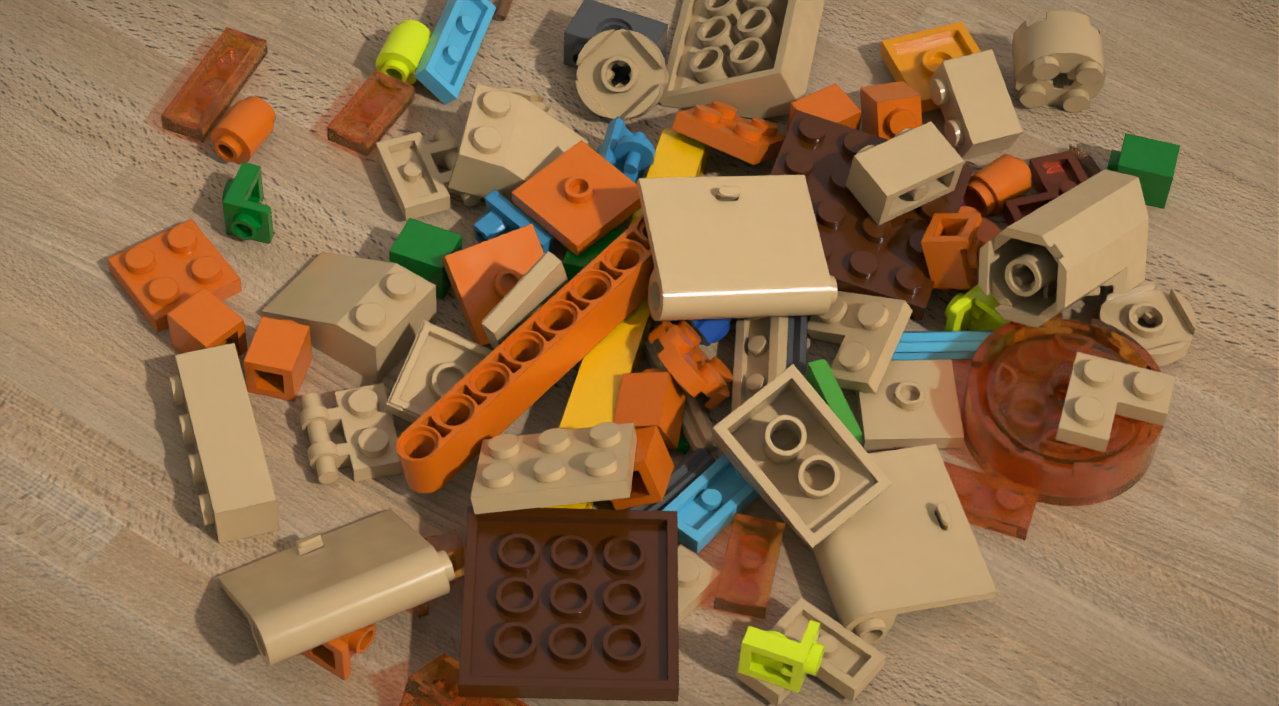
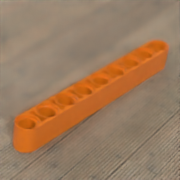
(527, 363)

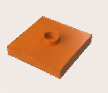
(578, 197)
(488, 272)

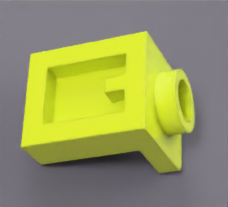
(779, 659)

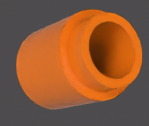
(243, 130)
(996, 183)

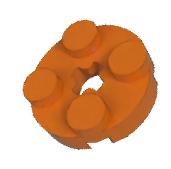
(690, 364)

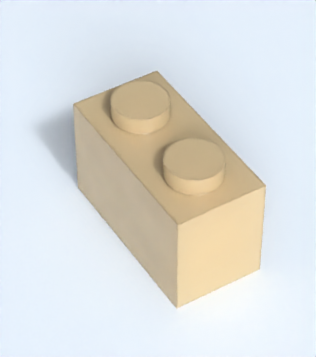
(975, 104)
(904, 172)

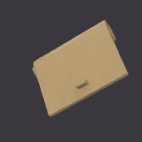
(734, 248)
(896, 554)
(336, 584)

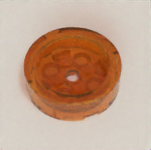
(1015, 419)

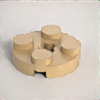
(595, 74)
(1170, 313)

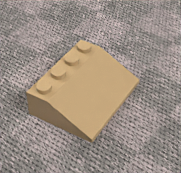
(742, 54)

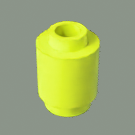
(403, 50)

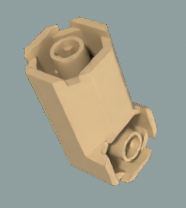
(1068, 250)

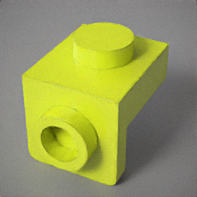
(973, 311)

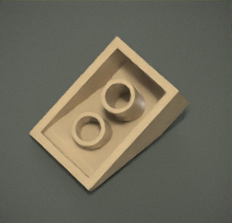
(506, 143)
(358, 310)
(800, 457)

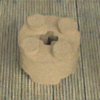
(1058, 61)

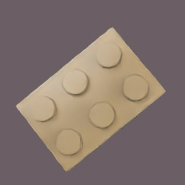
(554, 468)

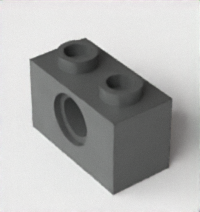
(599, 17)

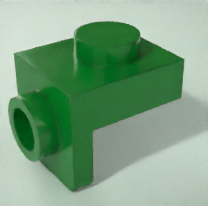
(243, 207)

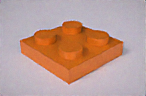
(724, 130)
(172, 269)

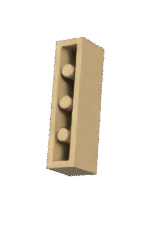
(226, 444)

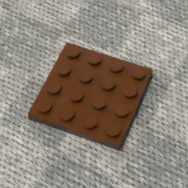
(858, 252)
(570, 605)

